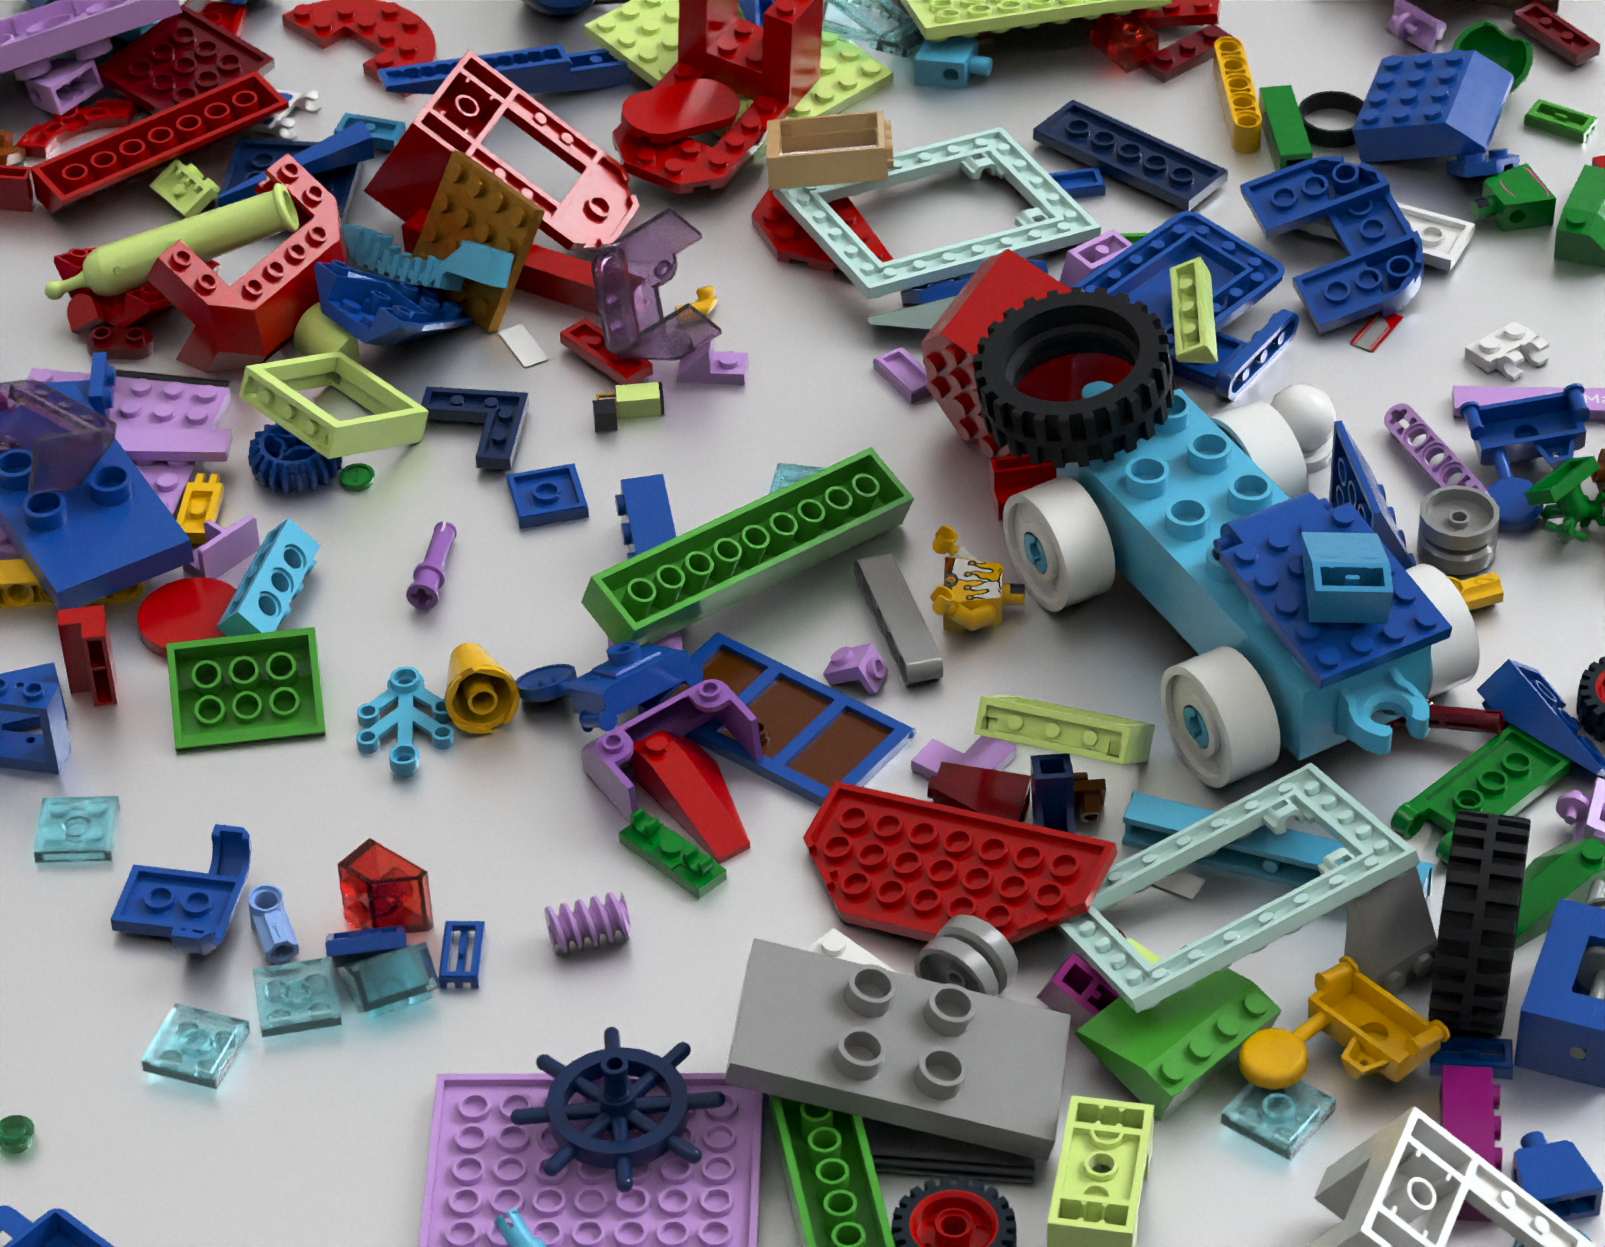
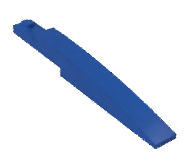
(532, 70)

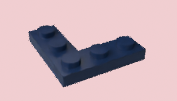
(499, 410)

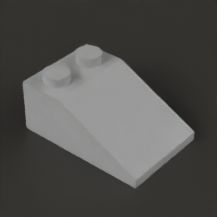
(1392, 933)

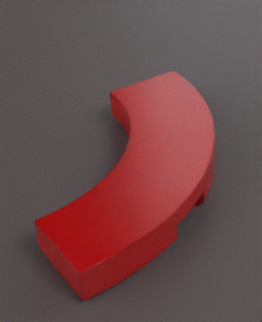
(43, 139)

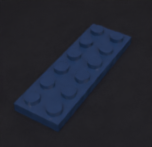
(1130, 155)

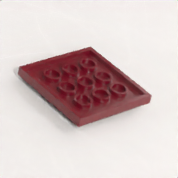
(180, 61)

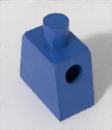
(1557, 1177)

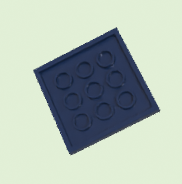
(256, 156)

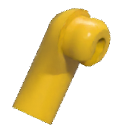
(706, 300)

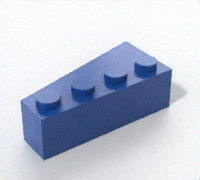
(644, 513)

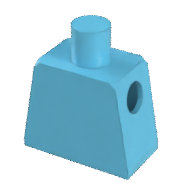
(949, 63)

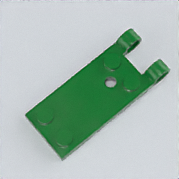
(1494, 780)

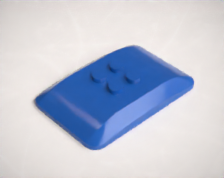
(1237, 269)

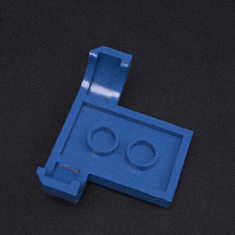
(188, 904)

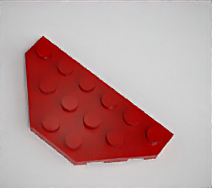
(790, 241)

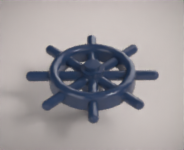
(618, 1108)

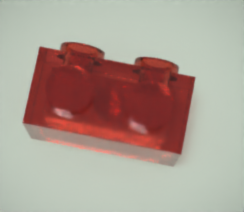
(1124, 39)

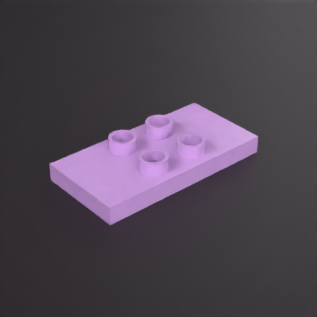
(66, 25)

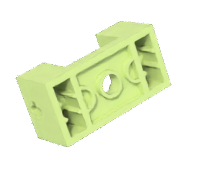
(1100, 1173)

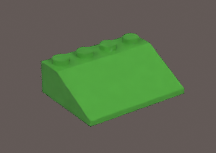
(245, 688)
(1180, 1042)

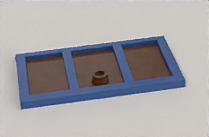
(804, 726)

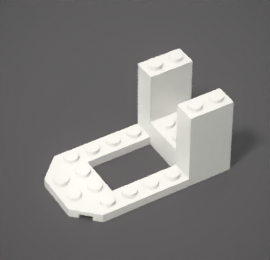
(1409, 1188)

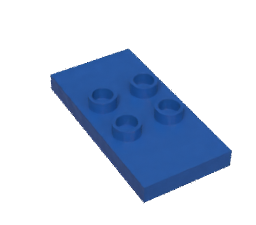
(98, 534)

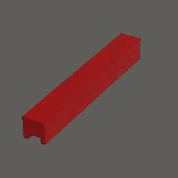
(543, 273)

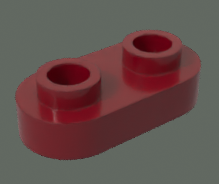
(120, 342)

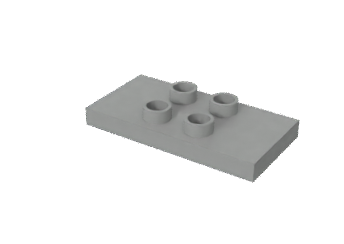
(899, 1049)

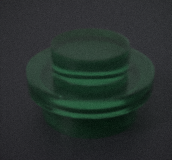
(16, 1133)

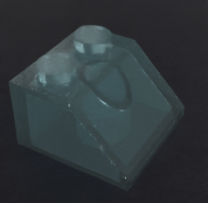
(390, 978)

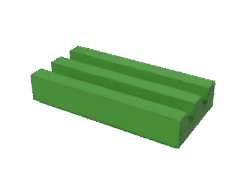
(1560, 121)

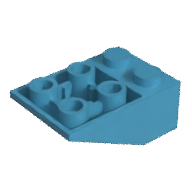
(1346, 577)

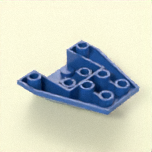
(383, 308)

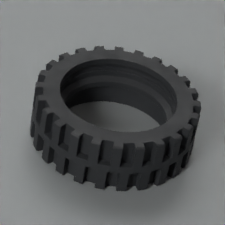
(1082, 427)
(1479, 921)

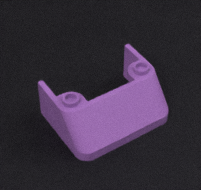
(678, 715)

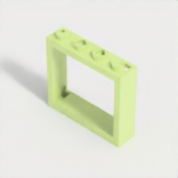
(273, 389)
(1064, 729)

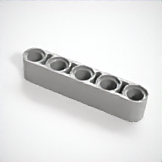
(898, 618)

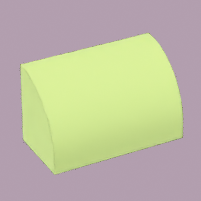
(321, 335)

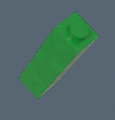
(1283, 126)

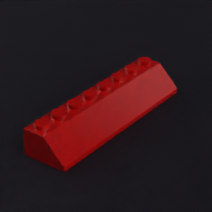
(155, 141)

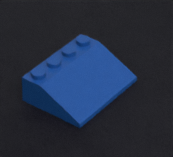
(1355, 483)

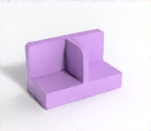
(224, 548)

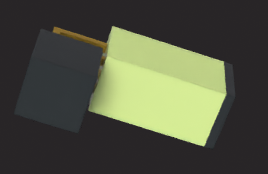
(631, 402)

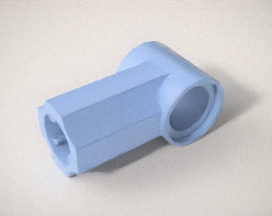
(272, 924)

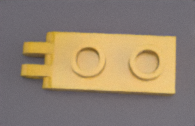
(200, 504)

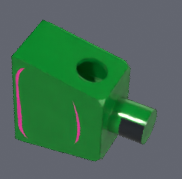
(1515, 200)

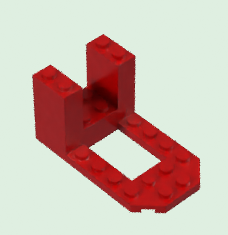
(765, 64)
(462, 117)

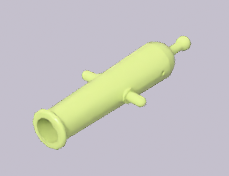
(127, 262)

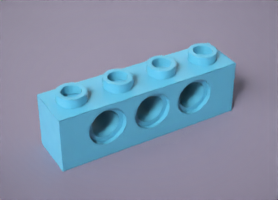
(270, 582)

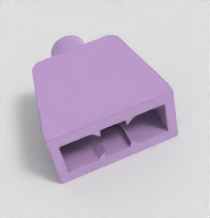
(64, 85)

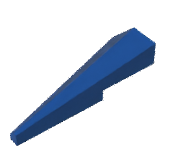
(339, 150)

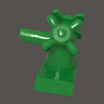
(1564, 489)

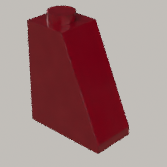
(982, 790)

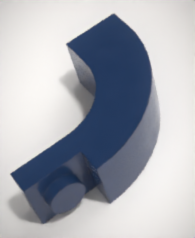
(1053, 792)

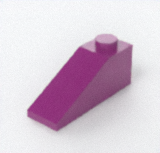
(1077, 991)

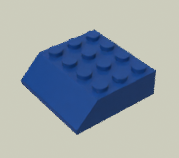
(1431, 106)

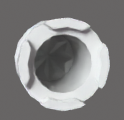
(1311, 419)

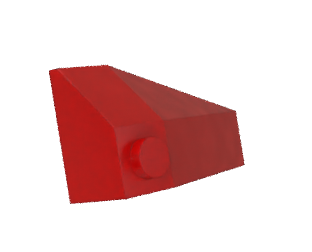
(690, 791)

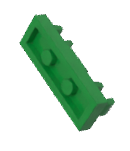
(671, 854)

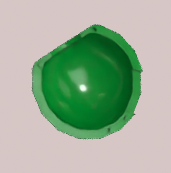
(1507, 52)

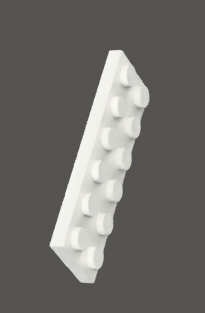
(1441, 235)

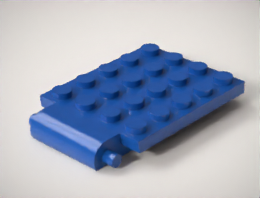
(1267, 565)

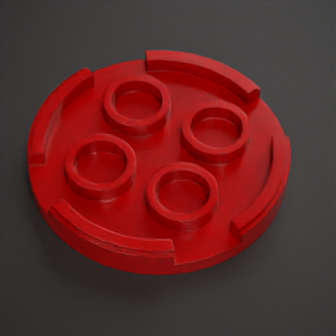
(183, 612)

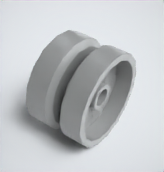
(1458, 529)
(968, 955)

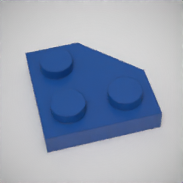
(1479, 164)

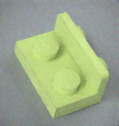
(184, 188)

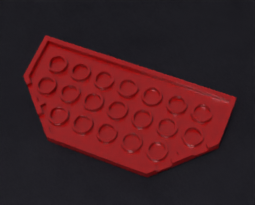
(920, 862)

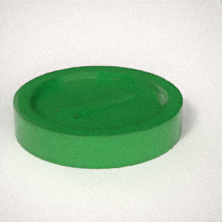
(357, 477)

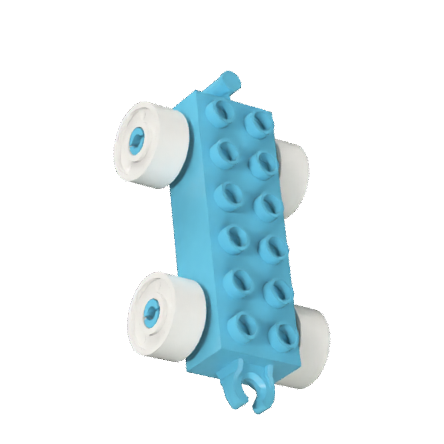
(1157, 524)

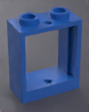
(34, 751)

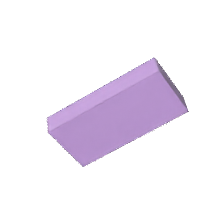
(903, 374)

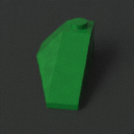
(1582, 221)
(1556, 874)

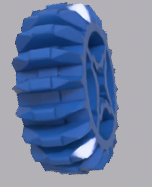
(287, 462)

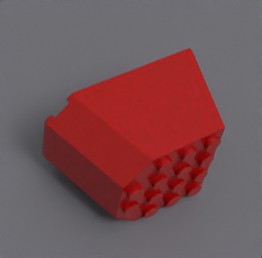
(953, 342)

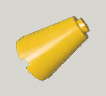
(479, 690)

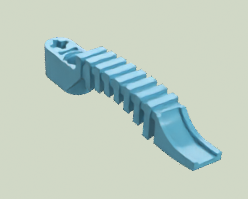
(469, 261)

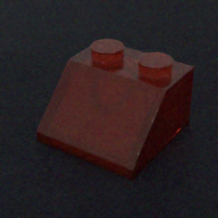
(384, 890)

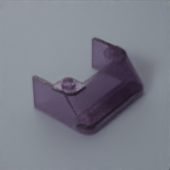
(629, 298)
(58, 430)

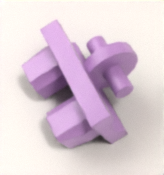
(1415, 25)
(1585, 812)

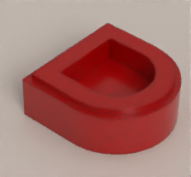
(83, 313)

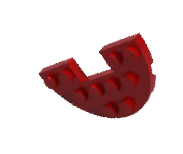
(380, 26)

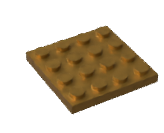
(484, 210)

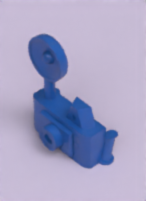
(1525, 431)
(614, 686)

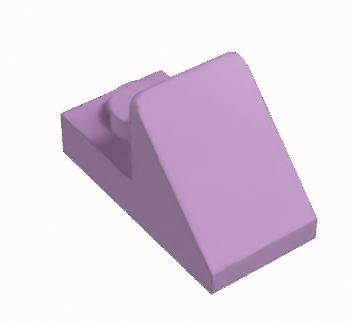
(713, 367)

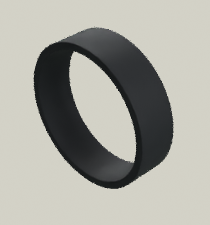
(1330, 100)

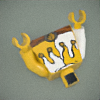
(971, 587)

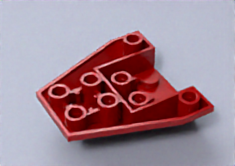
(121, 310)

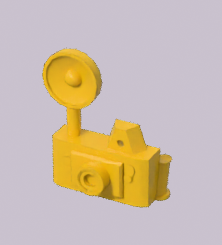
(1359, 1017)

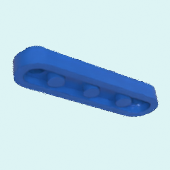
(1256, 354)

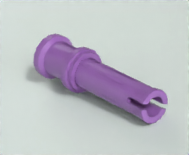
(430, 574)

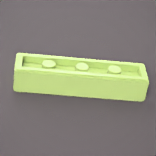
(1193, 312)

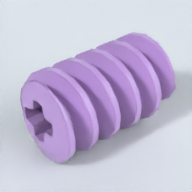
(588, 922)

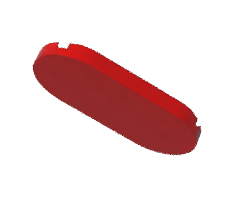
(680, 110)

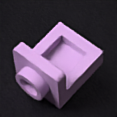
(857, 663)

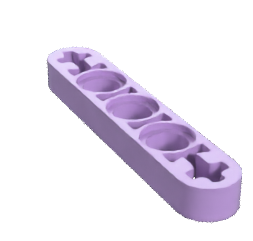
(1429, 448)

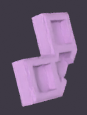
(984, 753)

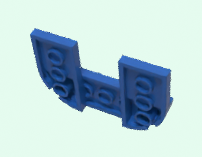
(1381, 248)

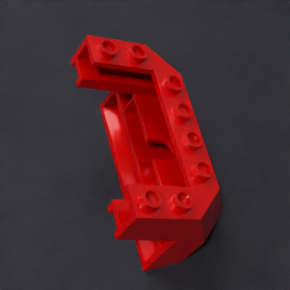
(262, 308)

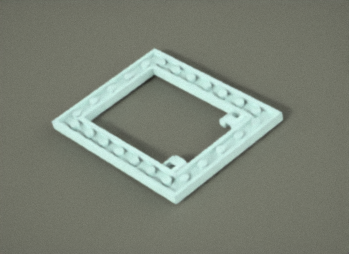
(1057, 215)
(1309, 795)

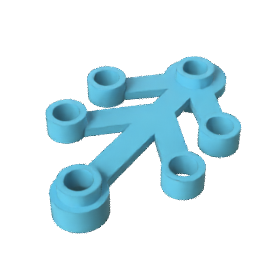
(404, 686)

